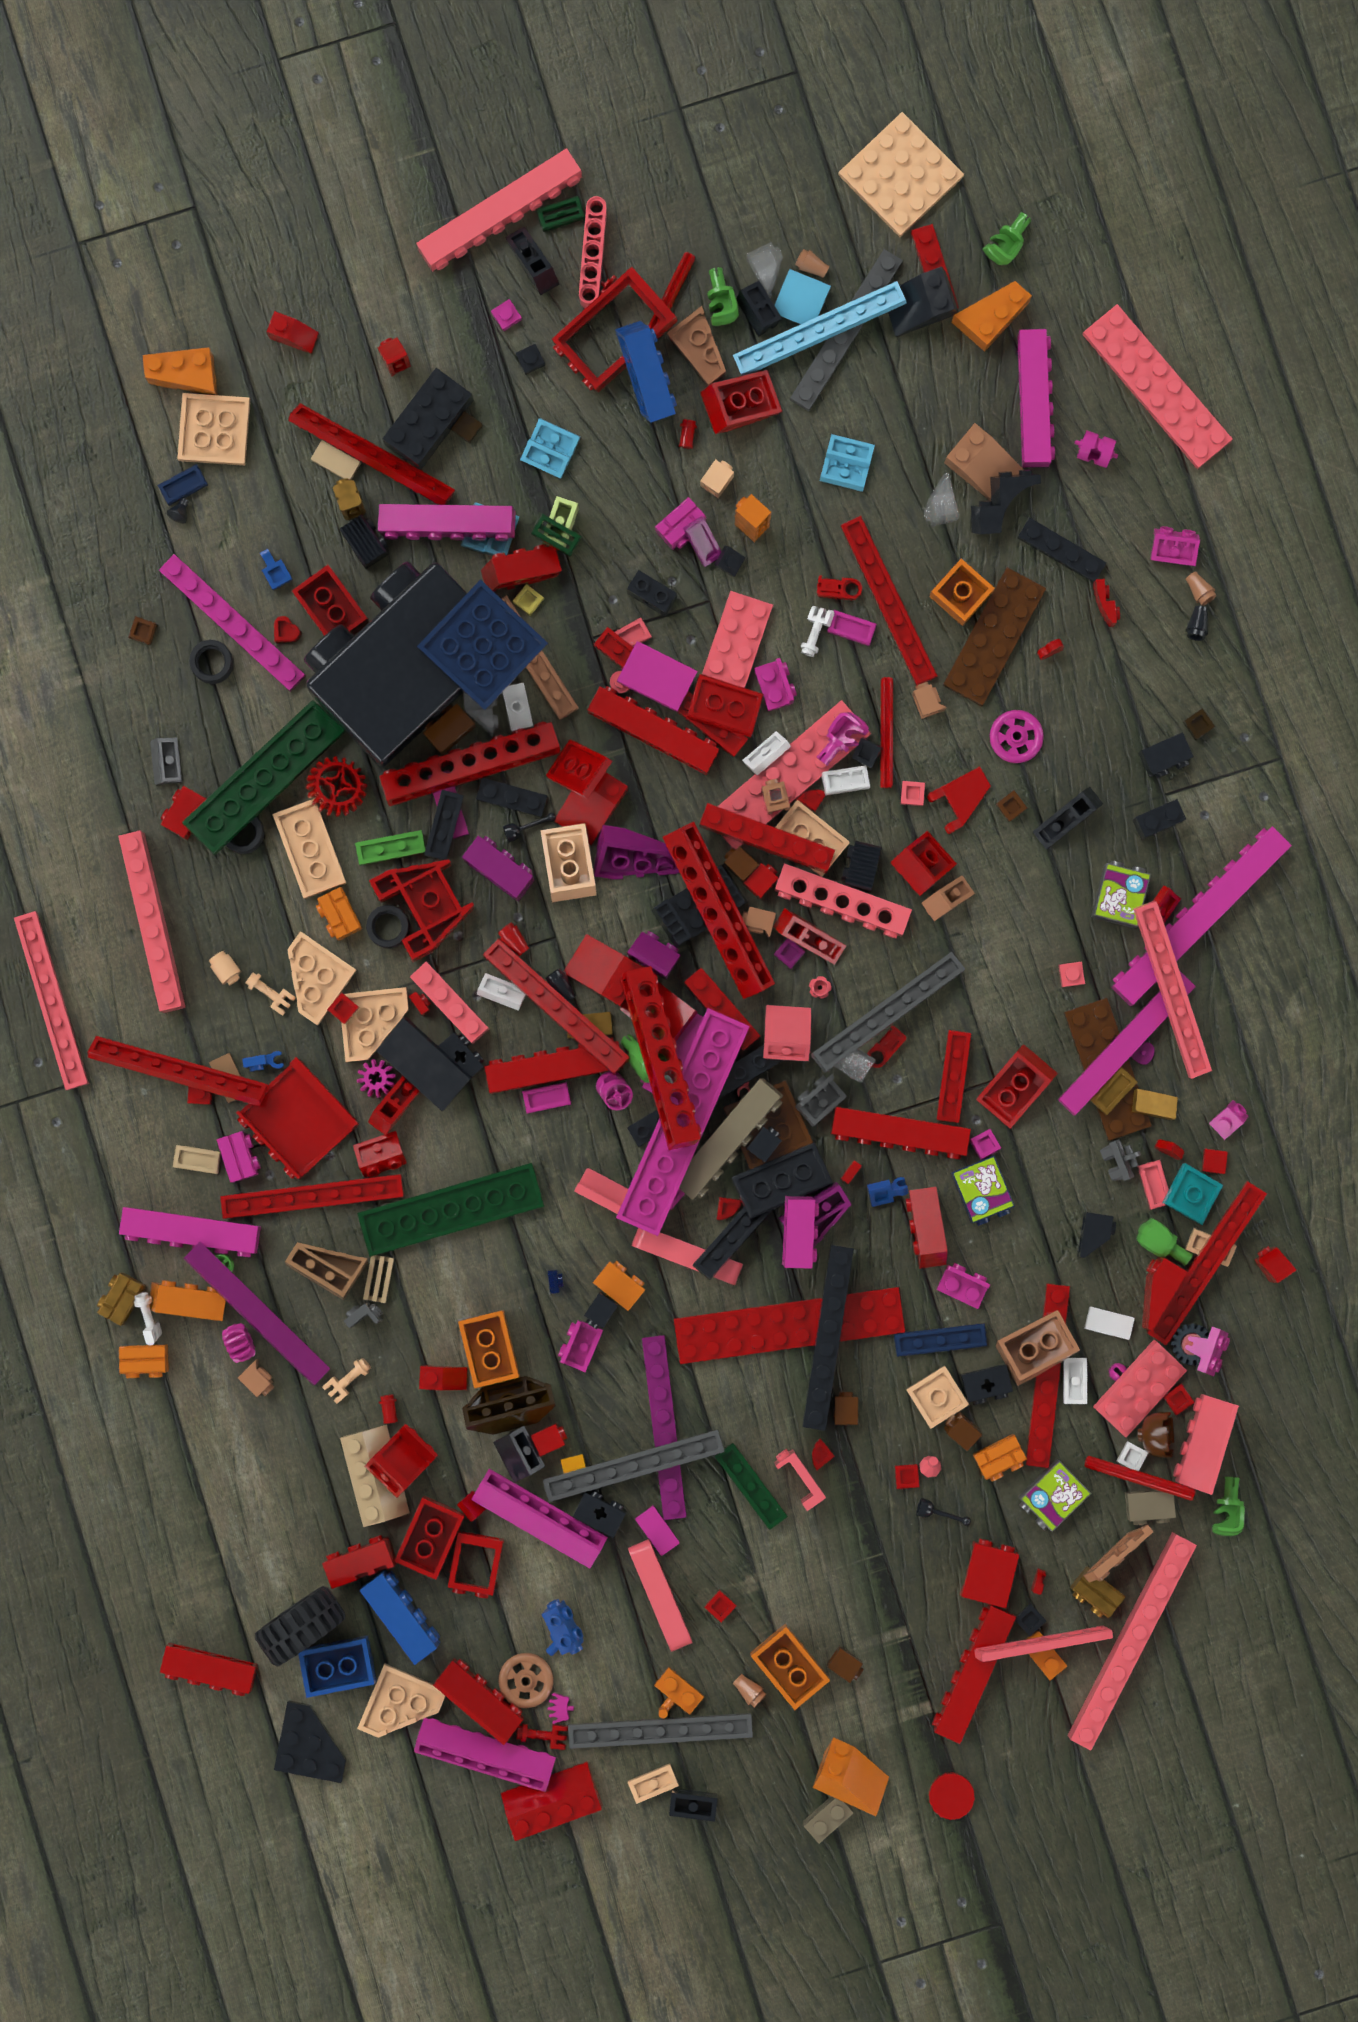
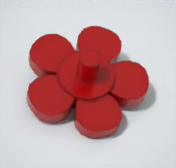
(608, 283)

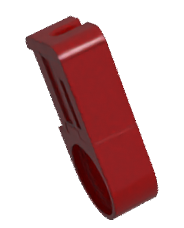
(836, 589)
(888, 1045)

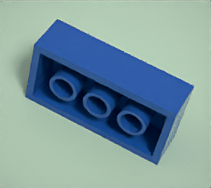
(646, 371)
(400, 1616)

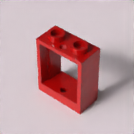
(478, 1540)

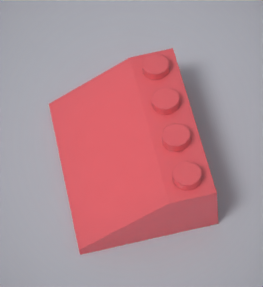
(1205, 1443)

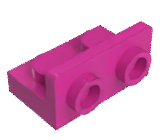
(1175, 546)
(775, 685)
(963, 1286)

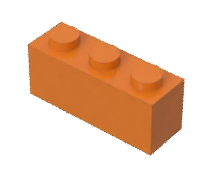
(752, 517)

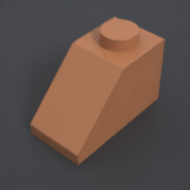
(948, 898)

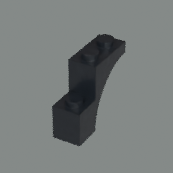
(989, 514)

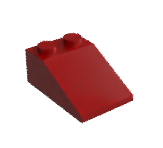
(740, 401)
(594, 810)
(600, 969)
(1016, 1086)
(1160, 1286)

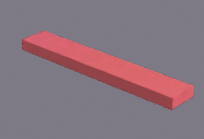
(1043, 1643)

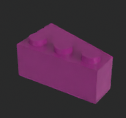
(832, 1206)

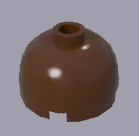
(1157, 1434)

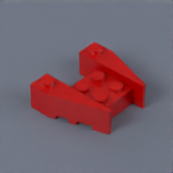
(428, 900)

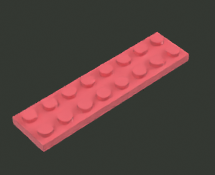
(1157, 386)
(796, 767)

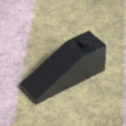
(532, 261)
(1068, 817)

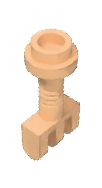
(253, 981)
(361, 1367)

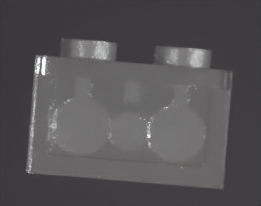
(856, 1065)

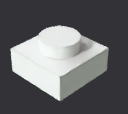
(1132, 1456)

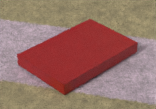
(725, 705)
(578, 768)
(675, 1008)

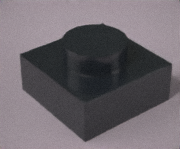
(530, 359)
(729, 561)
(867, 752)
(1030, 1619)

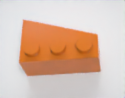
(992, 315)
(183, 370)
(186, 1300)

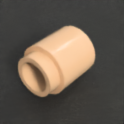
(225, 968)

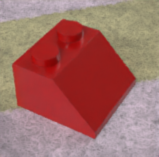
(923, 863)

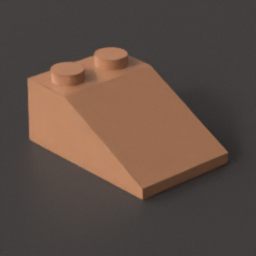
(979, 458)
(1037, 1347)

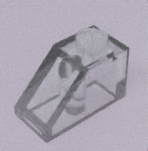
(766, 265)
(942, 504)

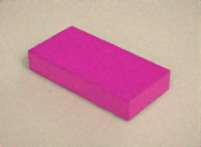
(852, 628)
(546, 1097)
(657, 1530)

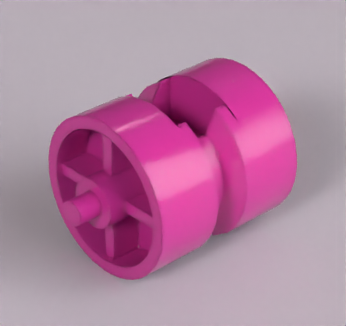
(1096, 449)
(614, 1091)

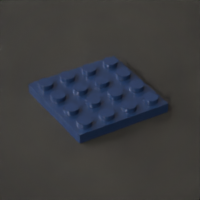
(482, 645)

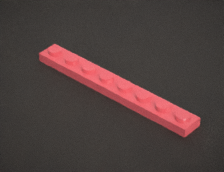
(1172, 989)
(51, 1000)

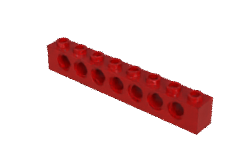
(481, 768)
(718, 910)
(675, 1135)

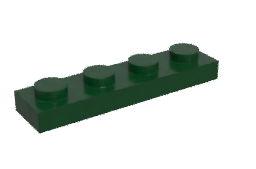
(751, 1486)

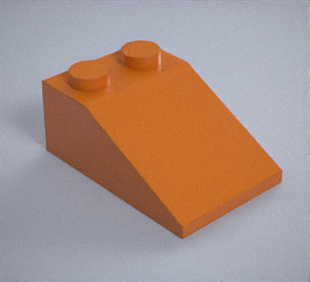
(851, 1777)

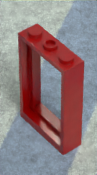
(650, 298)

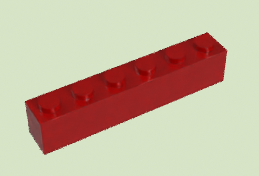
(653, 730)
(766, 838)
(542, 1068)
(901, 1132)
(972, 1675)

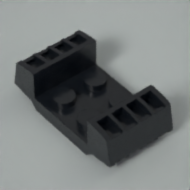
(682, 918)

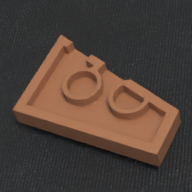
(698, 346)
(1117, 1553)

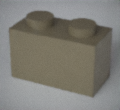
(1149, 1506)
(827, 1818)

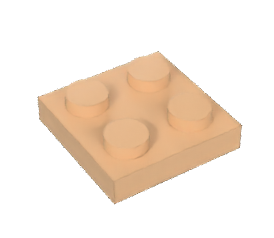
(937, 1397)

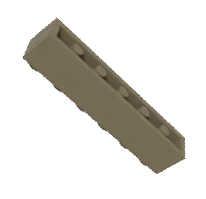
(729, 1137)

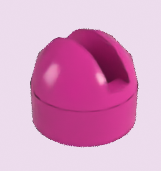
(1113, 1375)

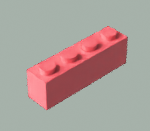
(449, 1002)

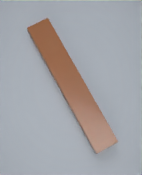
(549, 681)

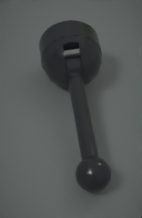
(513, 831)
(926, 1508)

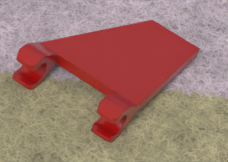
(962, 796)

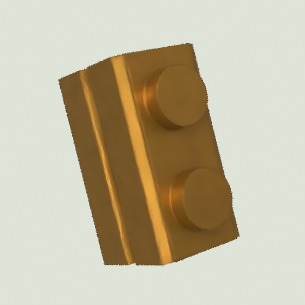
(348, 499)
(120, 1299)
(1100, 1595)

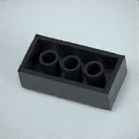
(428, 419)

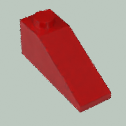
(809, 936)
(393, 1105)

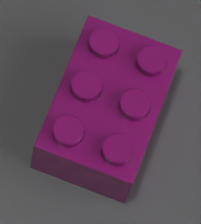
(499, 867)

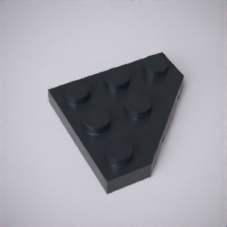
(307, 1746)

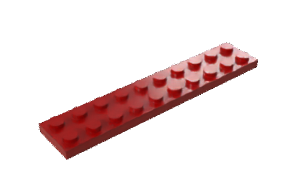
(784, 1326)

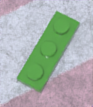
(390, 847)

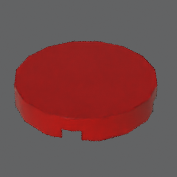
(951, 1796)

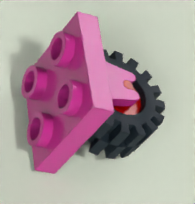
(1200, 1347)

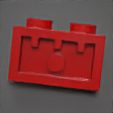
(379, 1154)

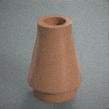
(811, 263)
(1201, 590)
(750, 1691)

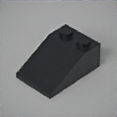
(927, 300)

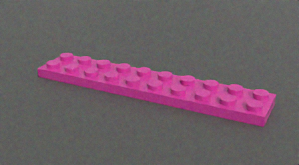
(664, 1169)

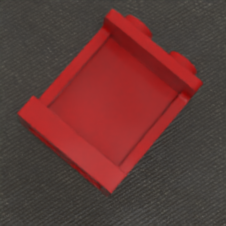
(401, 1460)
(990, 1573)

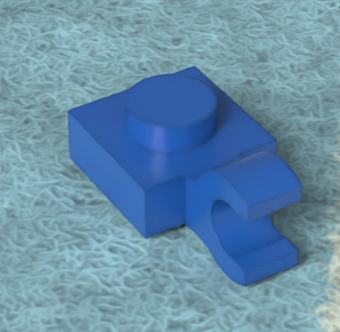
(275, 572)
(257, 1062)
(883, 1191)

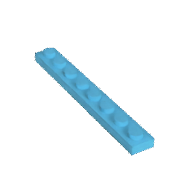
(820, 329)

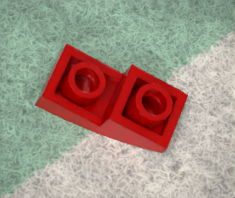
(1107, 608)

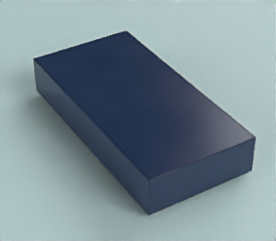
(182, 485)

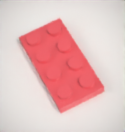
(737, 639)
(1140, 1388)

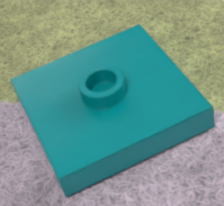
(1192, 1194)

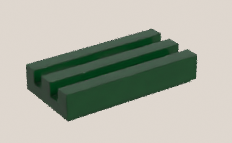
(565, 221)
(573, 545)

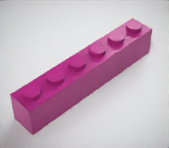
(1034, 398)
(446, 521)
(189, 1230)
(539, 1518)
(484, 1754)

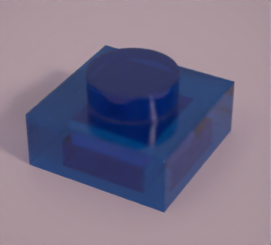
(555, 1281)

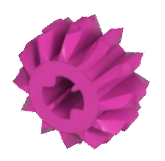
(378, 1085)
(238, 1342)

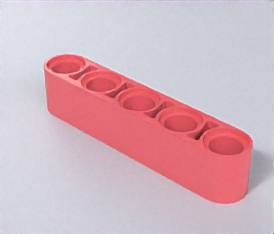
(592, 242)
(682, 1253)
(660, 1595)

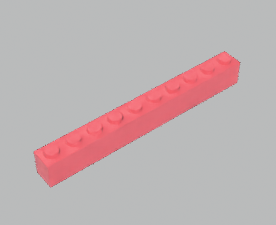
(1131, 1641)

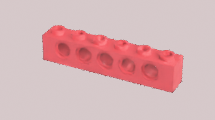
(898, 913)

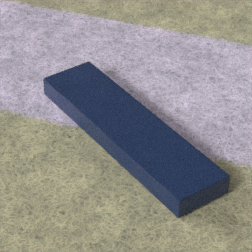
(940, 1339)

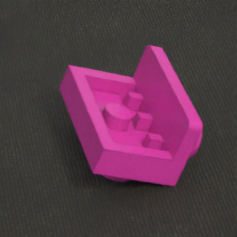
(580, 1345)

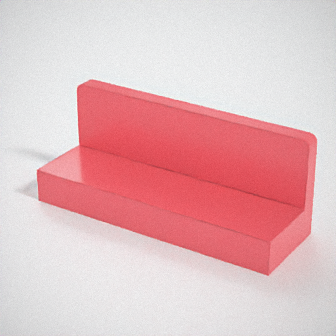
(601, 1190)

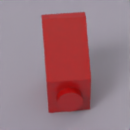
(292, 332)
(394, 356)
(1274, 1264)
(443, 1377)

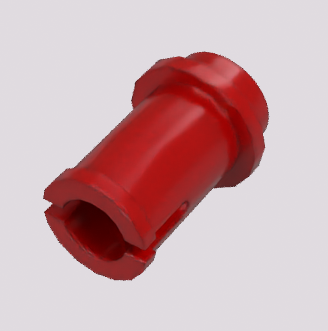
(687, 433)
(388, 1408)

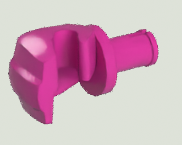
(839, 735)

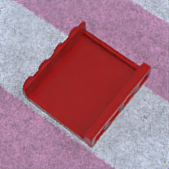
(298, 1119)

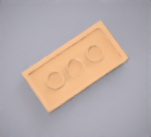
(309, 849)

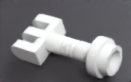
(818, 617)
(153, 1329)

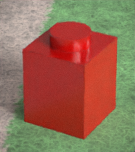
(761, 880)
(549, 1439)

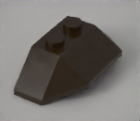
(508, 1405)

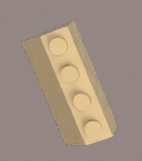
(373, 1499)

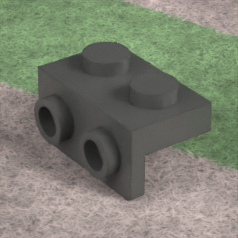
(821, 1100)
(358, 1313)

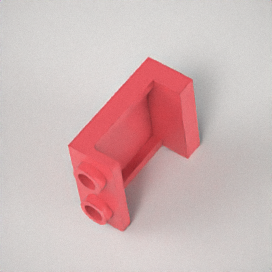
(787, 1033)
(816, 1494)

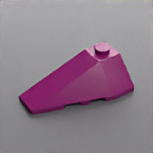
(630, 853)

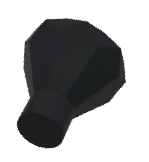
(178, 512)

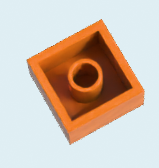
(961, 592)

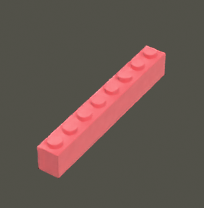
(499, 210)
(151, 921)

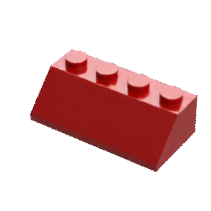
(478, 1700)
(567, 1797)

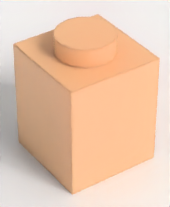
(717, 478)

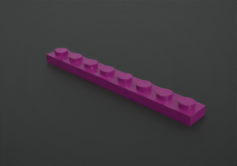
(663, 1423)

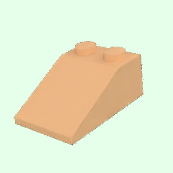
(568, 862)

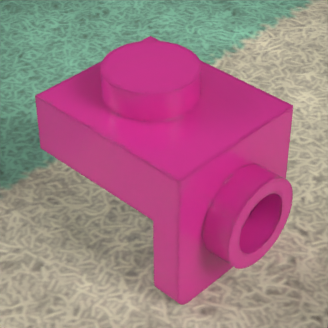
(1229, 1119)

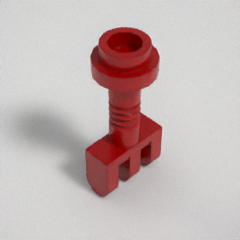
(523, 1733)

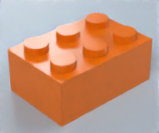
(489, 1349)
(790, 1666)

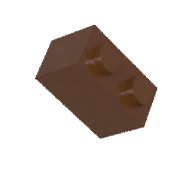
(449, 728)

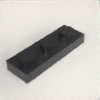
(511, 797)
(444, 825)

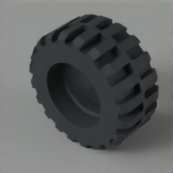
(300, 1626)

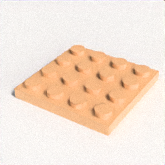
(901, 174)

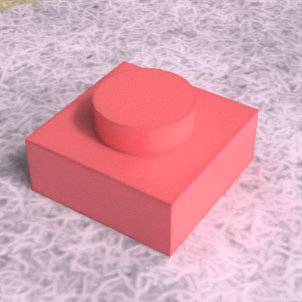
(912, 793)
(1071, 974)

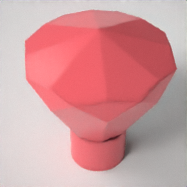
(930, 1466)

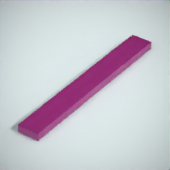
(256, 1313)

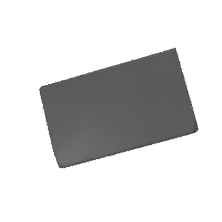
(165, 761)

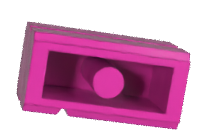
(672, 526)
(238, 1156)

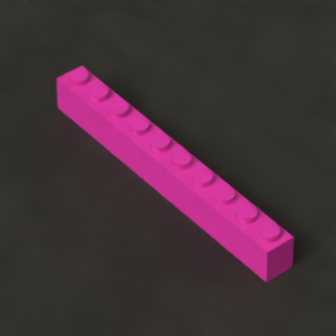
(1206, 909)

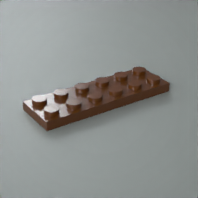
(994, 636)
(1092, 1031)

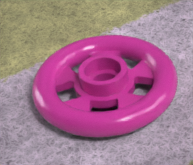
(1012, 755)

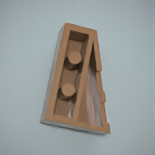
(327, 1268)

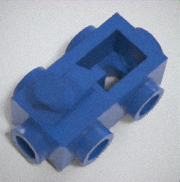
(564, 1632)

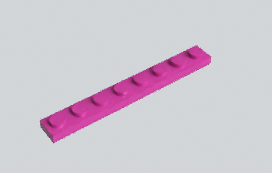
(232, 622)

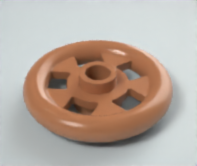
(545, 1676)

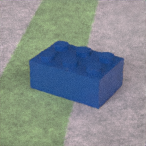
(337, 1666)

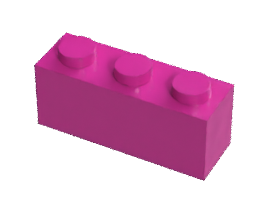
(799, 1232)

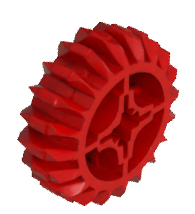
(344, 787)

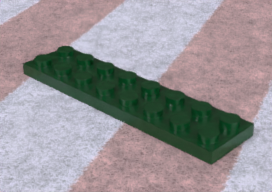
(263, 777)
(450, 1209)

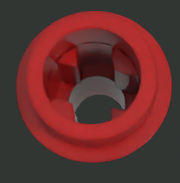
(513, 938)

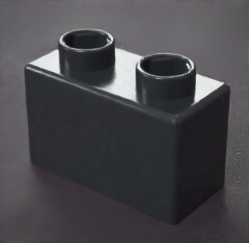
(379, 679)

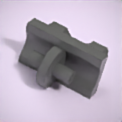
(1116, 1151)

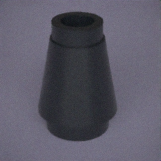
(1198, 624)
(561, 984)

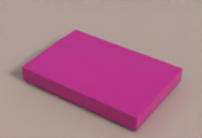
(657, 676)

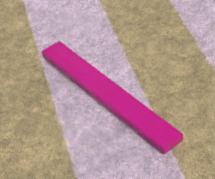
(1117, 1052)

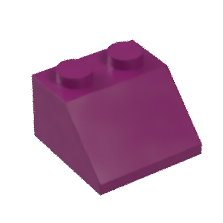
(651, 952)

